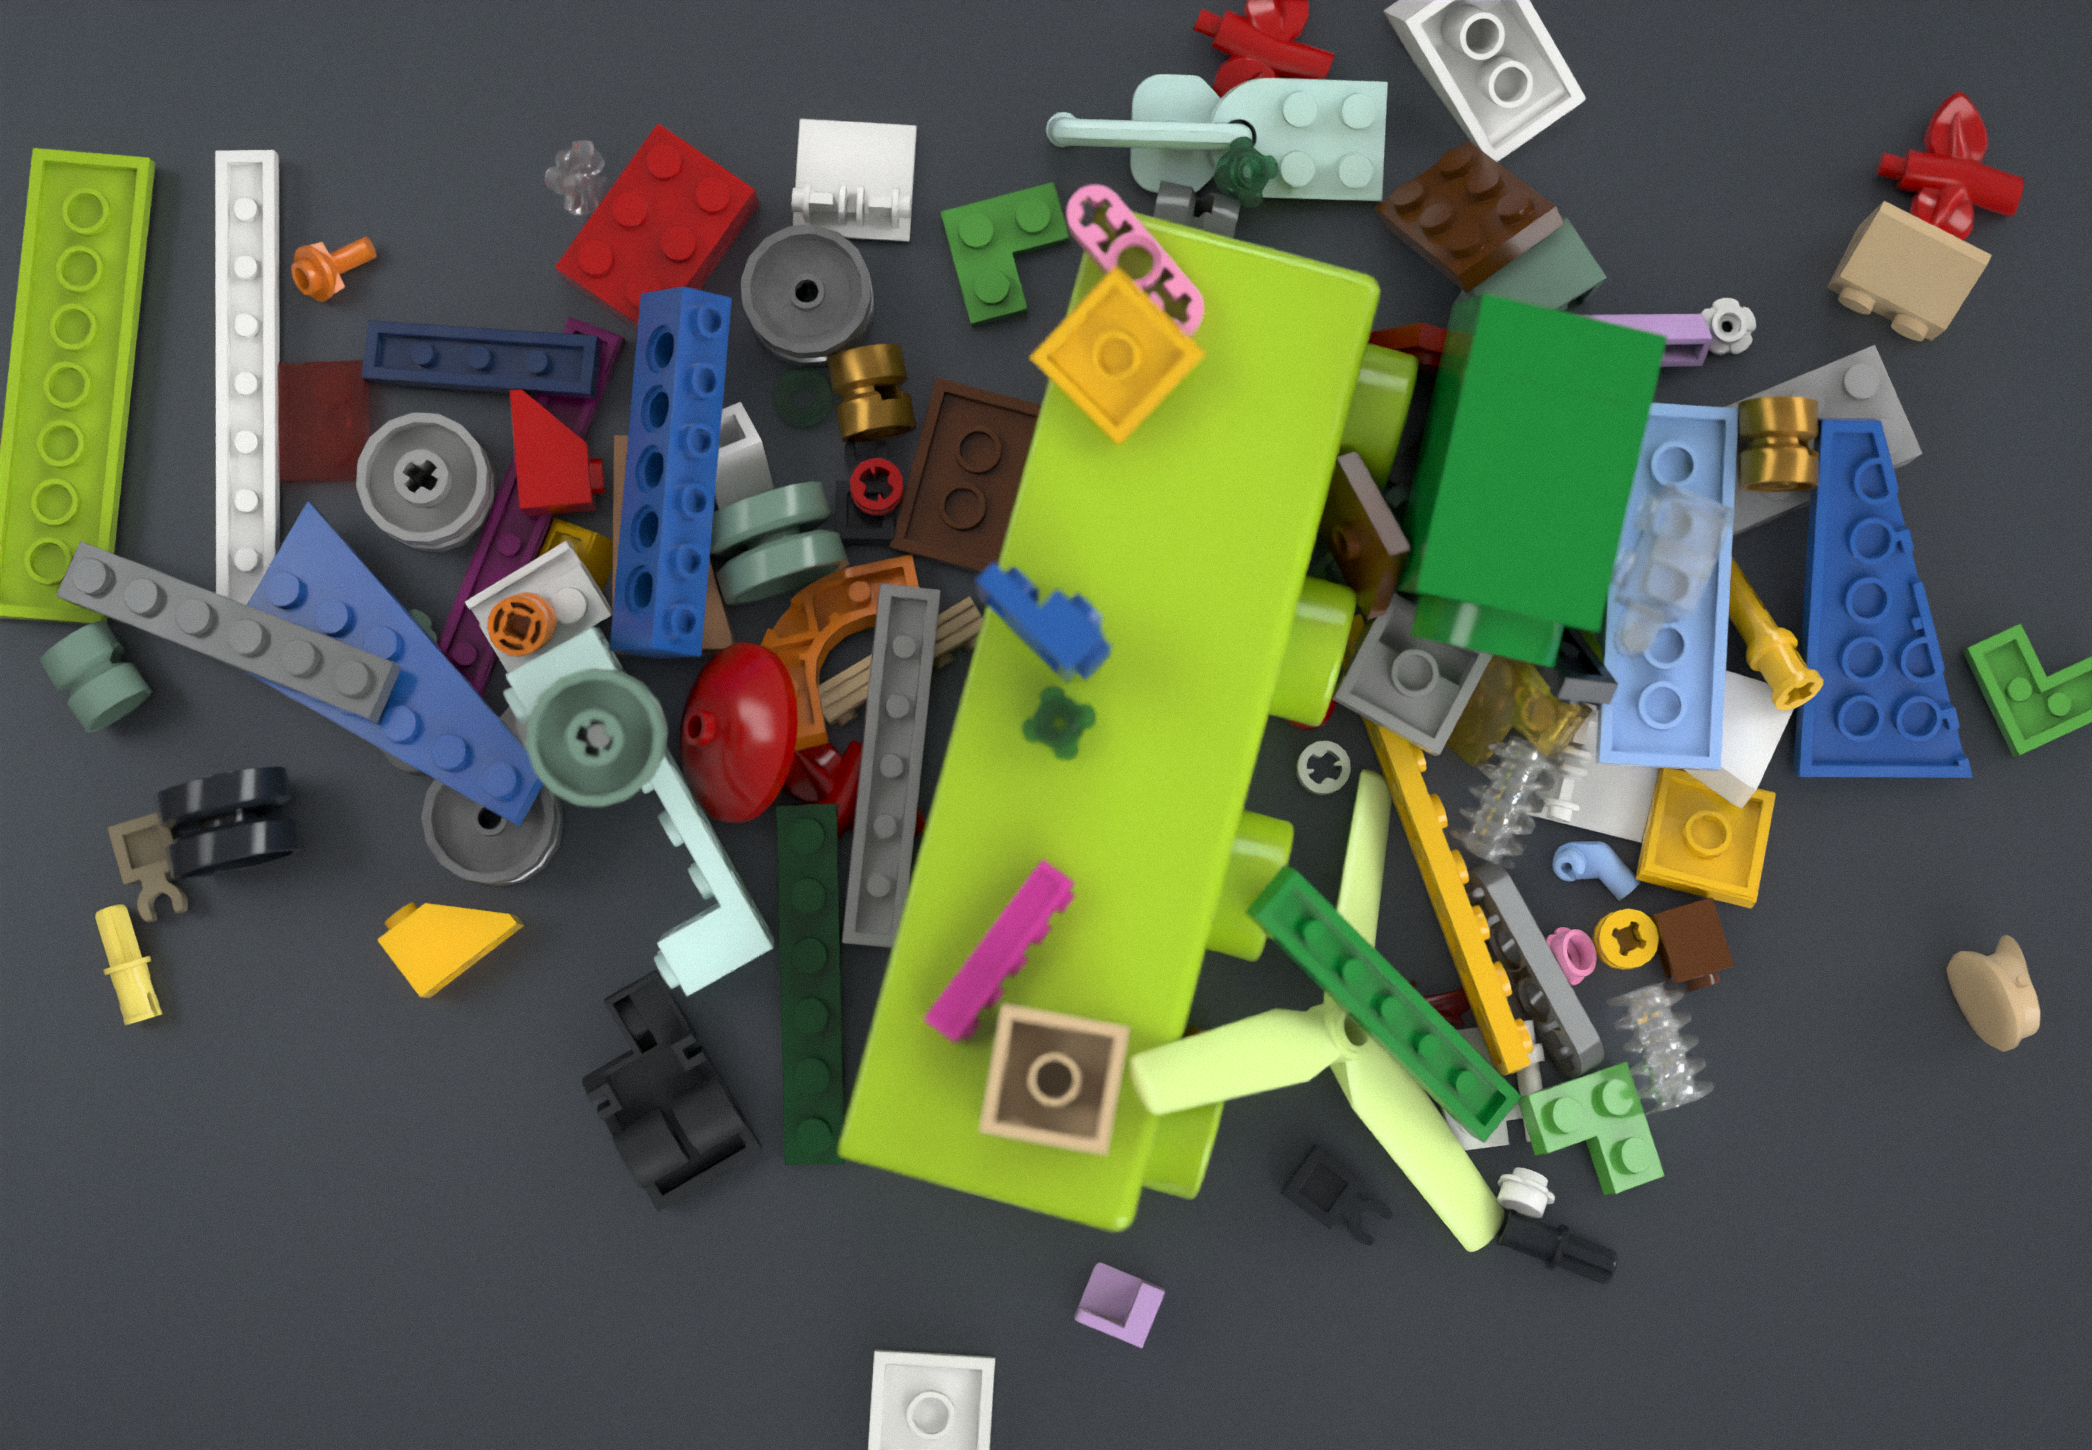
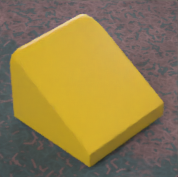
(590, 547)

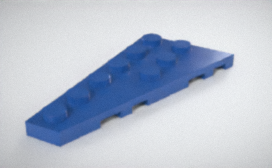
(1868, 626)
(433, 710)

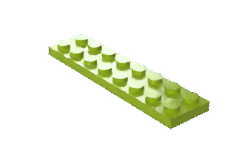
(70, 372)

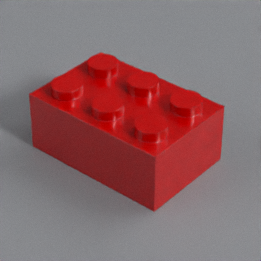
(657, 227)

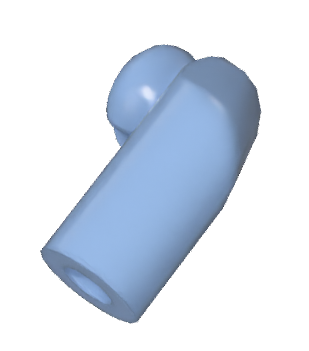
(1594, 861)

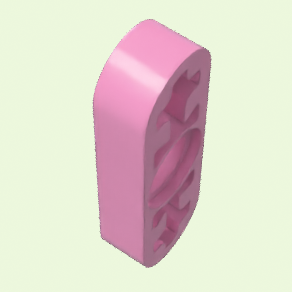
(1118, 216)

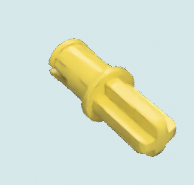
(127, 967)

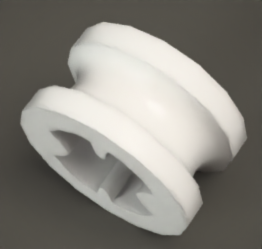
(1328, 785)

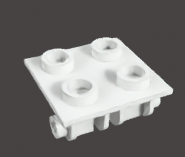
(855, 178)
(1598, 796)

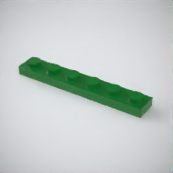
(1383, 1003)

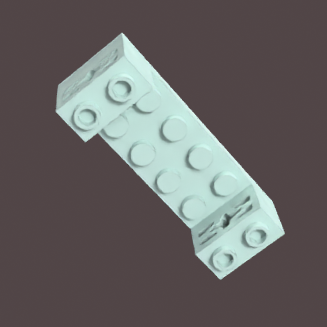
(720, 935)

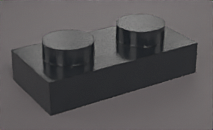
(1578, 673)

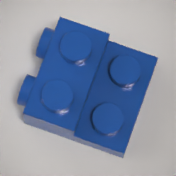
(1059, 632)

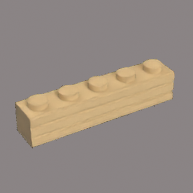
(849, 689)

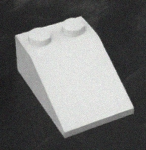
(1488, 67)

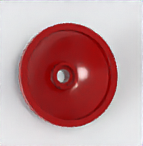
(739, 732)

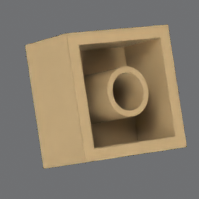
(1054, 1079)

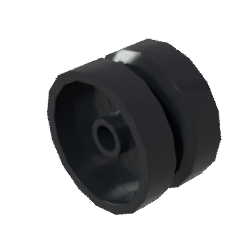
(227, 813)

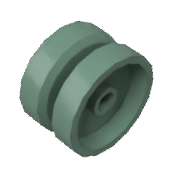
(775, 543)
(560, 742)

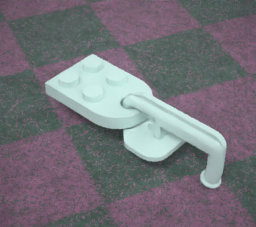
(1318, 130)

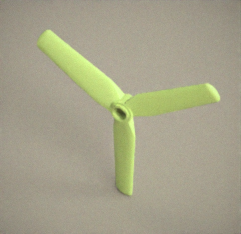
(1296, 1045)

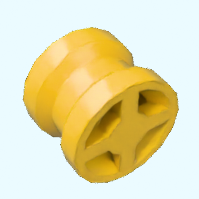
(1612, 944)

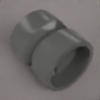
(1213, 213)

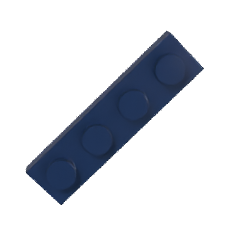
(482, 359)

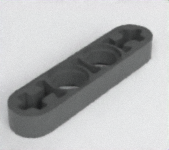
(1534, 972)

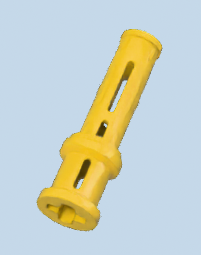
(1769, 647)

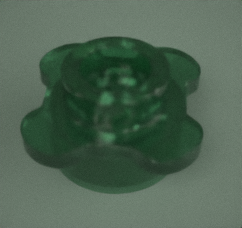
(1230, 174)
(1064, 740)

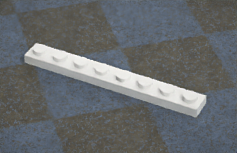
(246, 369)

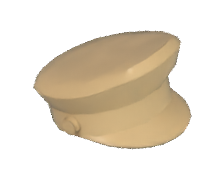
(1996, 994)

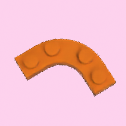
(819, 621)

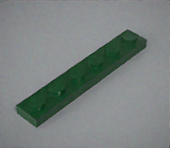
(810, 982)

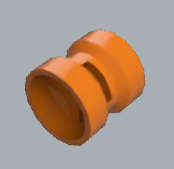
(532, 618)

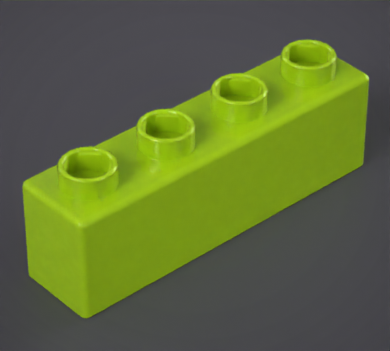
(1199, 567)

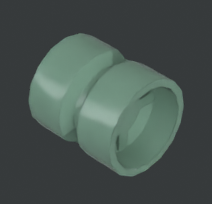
(97, 679)

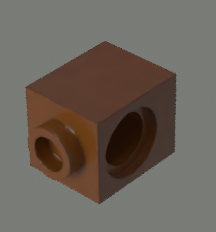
(1692, 944)

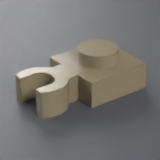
(142, 858)

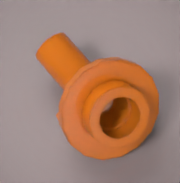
(324, 268)

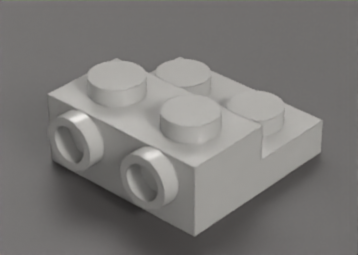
(1407, 681)

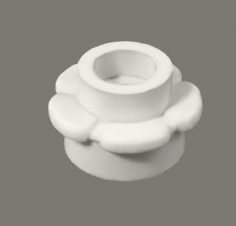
(1742, 323)
(1524, 1192)

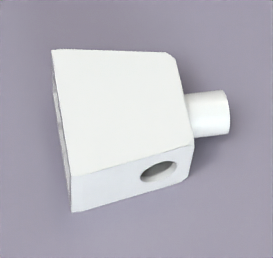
(1748, 739)

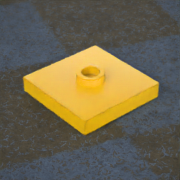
(1118, 355)
(1703, 841)

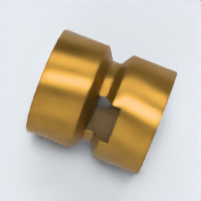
(871, 393)
(1778, 444)

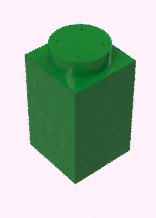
(1525, 476)

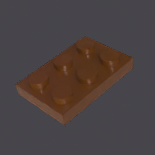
(1468, 216)
(965, 476)

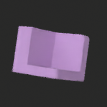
(1119, 1304)

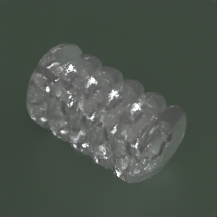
(1507, 801)
(1661, 1046)

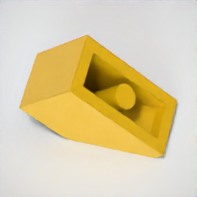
(442, 942)

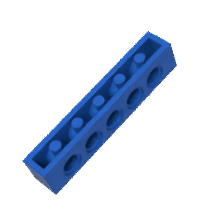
(670, 473)

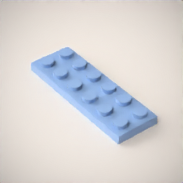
(1673, 694)

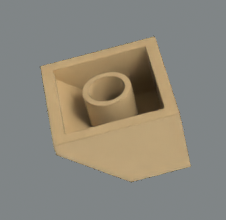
(1907, 272)

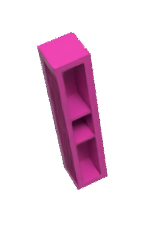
(1001, 952)

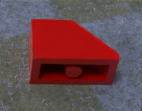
(552, 462)

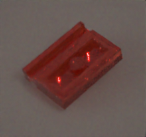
(322, 420)

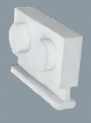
(560, 580)

